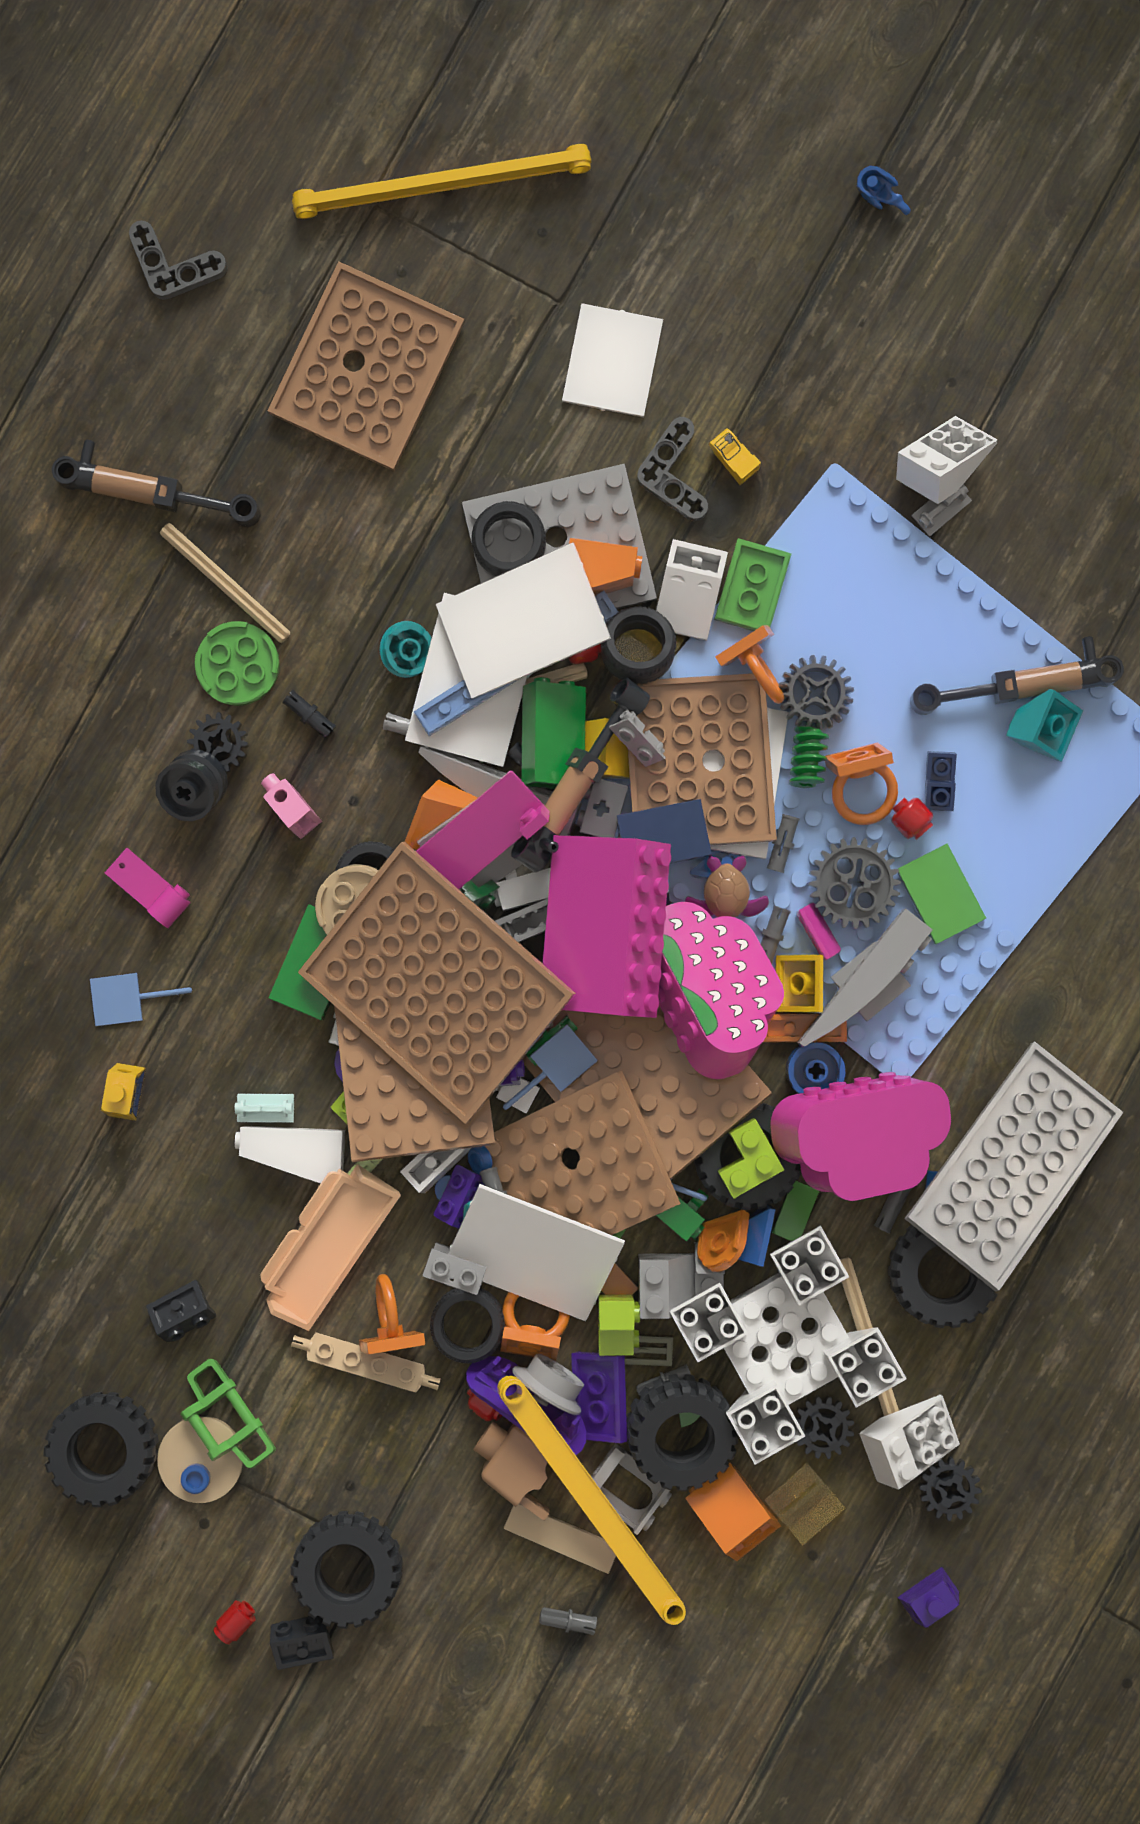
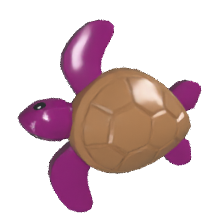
(728, 891)

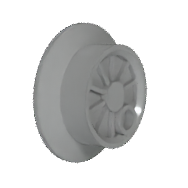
(551, 1383)

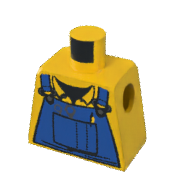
(123, 1091)

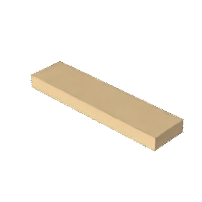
(561, 1538)

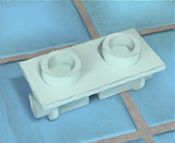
(265, 1108)

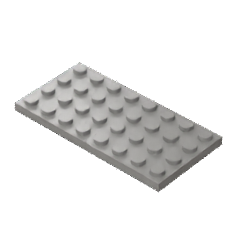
(1014, 1166)

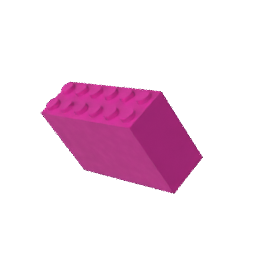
(608, 922)

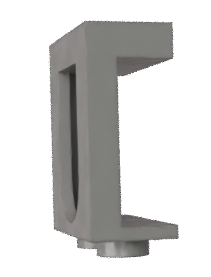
(443, 1267)
(636, 1518)

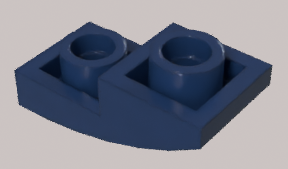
(940, 780)

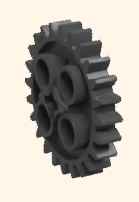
(829, 876)

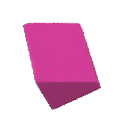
(818, 931)

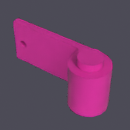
(149, 888)

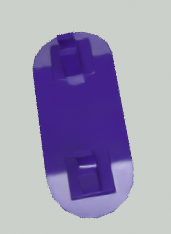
(483, 1382)

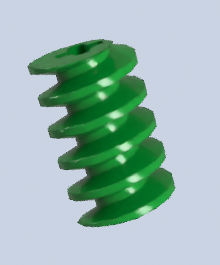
(807, 757)

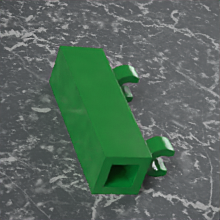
(685, 1218)

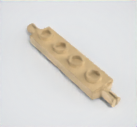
(376, 1366)

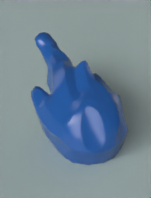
(876, 187)

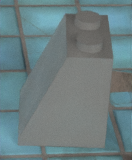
(664, 1283)

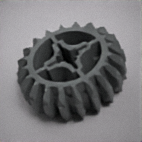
(824, 703)

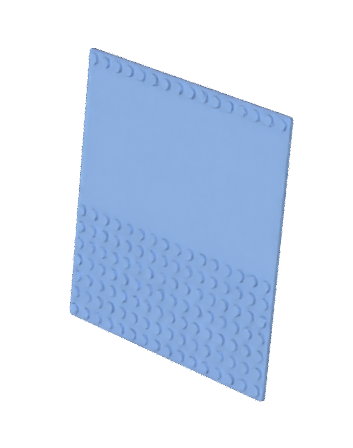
(1021, 825)

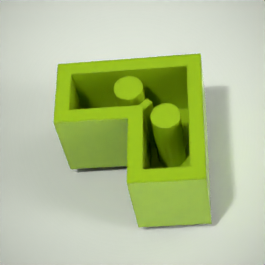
(757, 1159)
(616, 1324)

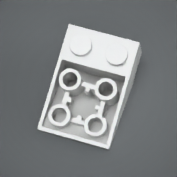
(943, 459)
(691, 588)
(909, 1441)

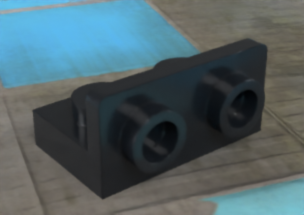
(180, 1312)
(300, 1642)

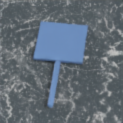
(118, 998)
(561, 1059)

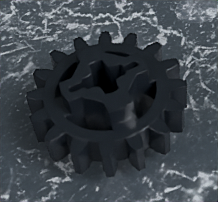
(223, 732)
(832, 1420)
(944, 1498)

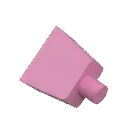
(290, 806)

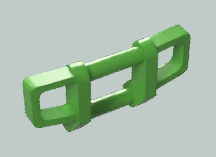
(226, 1389)

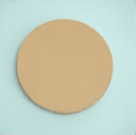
(340, 892)
(184, 1447)

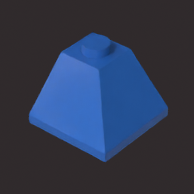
(758, 1236)

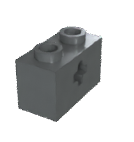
(614, 797)

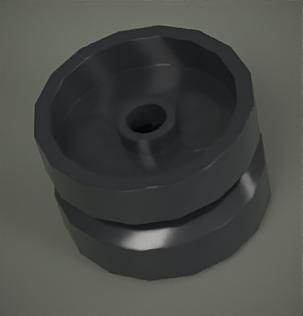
(191, 785)

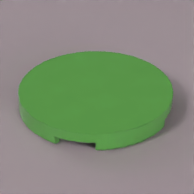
(237, 663)

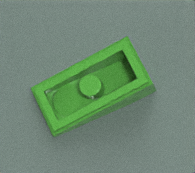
(795, 1211)

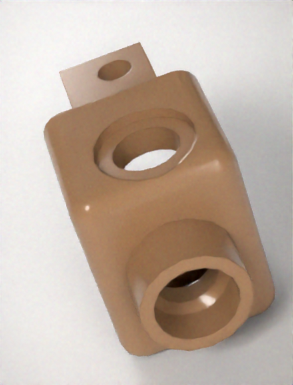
(513, 1466)

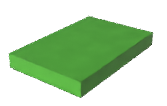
(752, 585)
(941, 893)

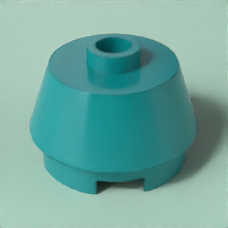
(405, 648)

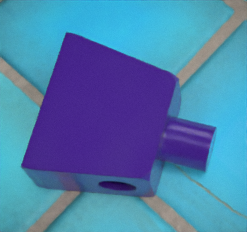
(931, 1598)

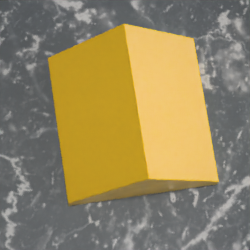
(613, 755)
(801, 982)

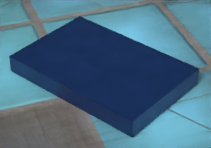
(673, 824)

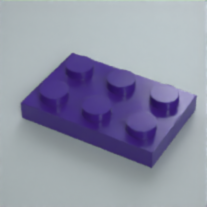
(602, 1396)

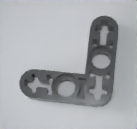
(164, 272)
(664, 478)

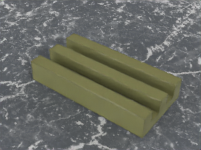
(657, 1350)

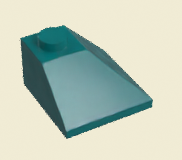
(1045, 724)

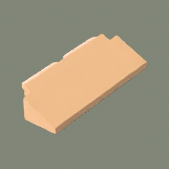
(327, 1244)

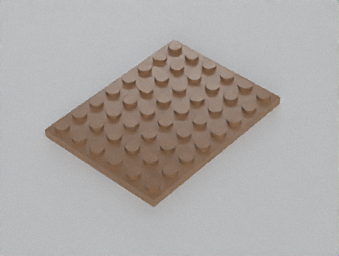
(436, 982)
(677, 1103)

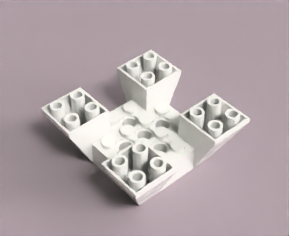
(797, 1292)

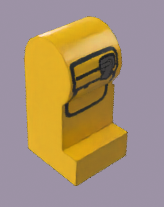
(734, 456)

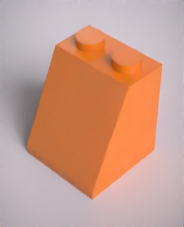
(608, 565)
(434, 808)
(732, 1513)

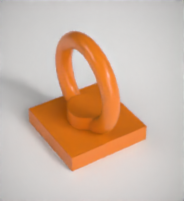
(748, 652)
(858, 764)
(391, 1333)
(530, 1339)

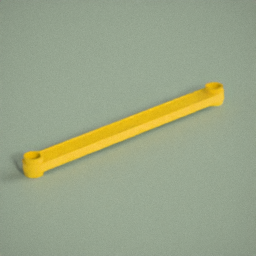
(308, 203)
(591, 1500)

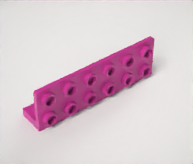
(485, 830)

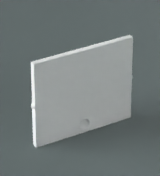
(612, 360)

